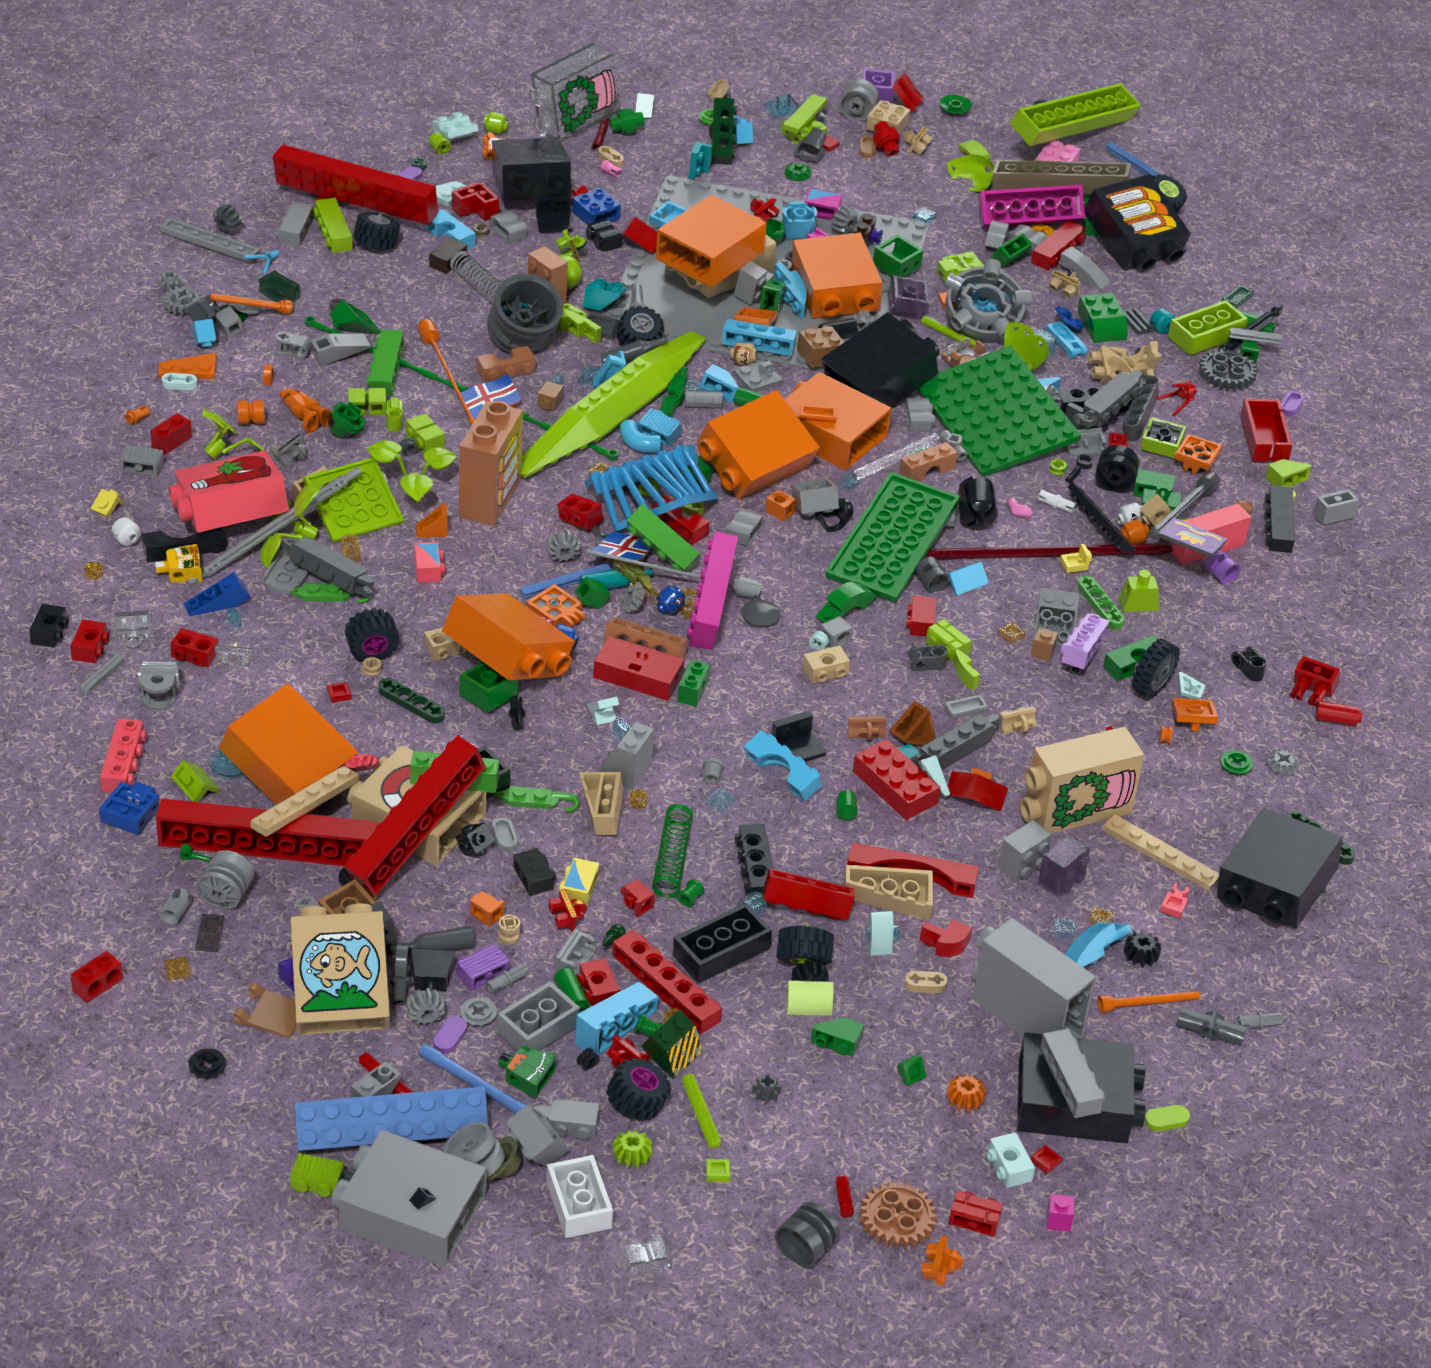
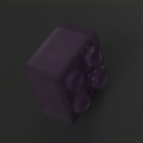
(908, 297)
(1064, 865)

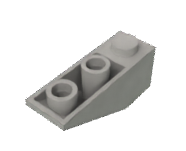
(337, 346)

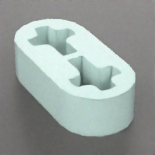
(179, 381)

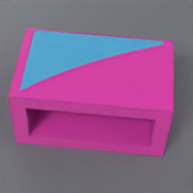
(824, 202)

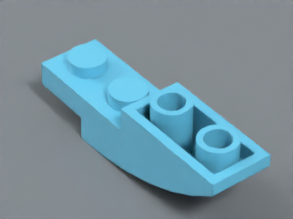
(795, 289)
(1091, 942)

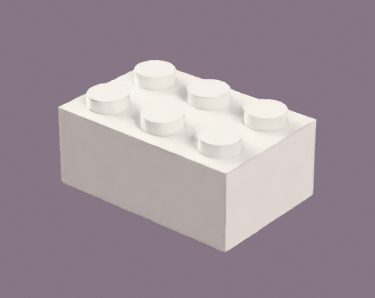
(579, 1196)

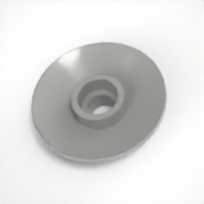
(244, 308)

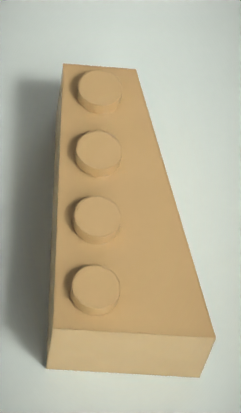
(892, 889)

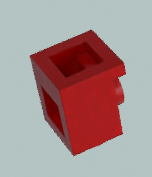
(638, 897)

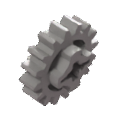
(179, 299)

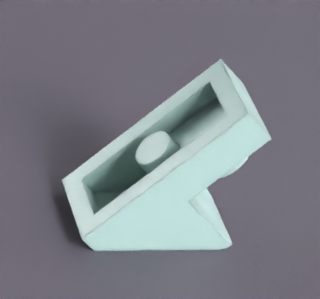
(603, 710)

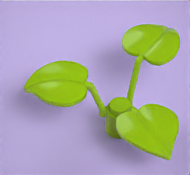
(216, 445)
(413, 484)
(303, 529)

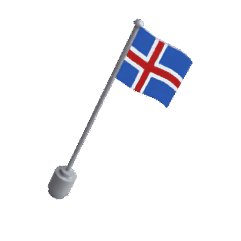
(631, 550)

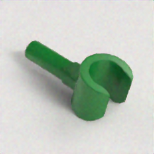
(187, 854)

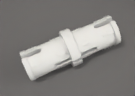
(1057, 501)

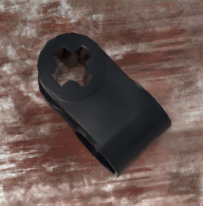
(1250, 663)

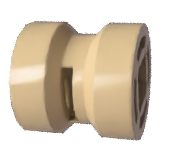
(509, 929)

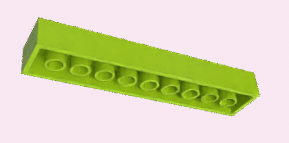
(1075, 114)

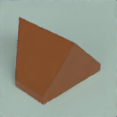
(915, 726)

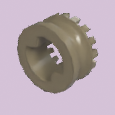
(481, 230)

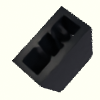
(432, 969)

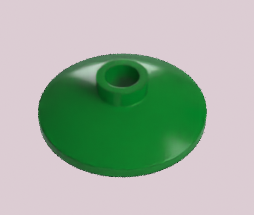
(955, 104)

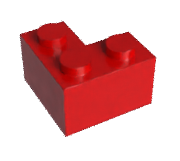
(476, 199)

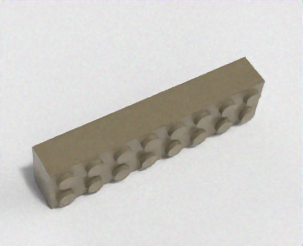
(1033, 174)

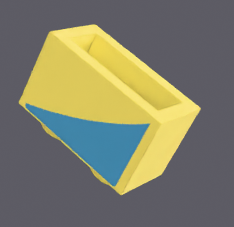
(580, 879)

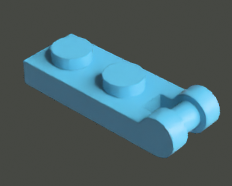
(1067, 339)

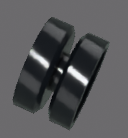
(1117, 469)

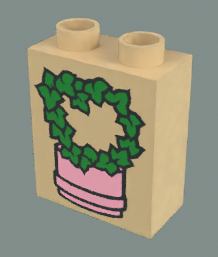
(1082, 780)

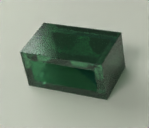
(279, 287)

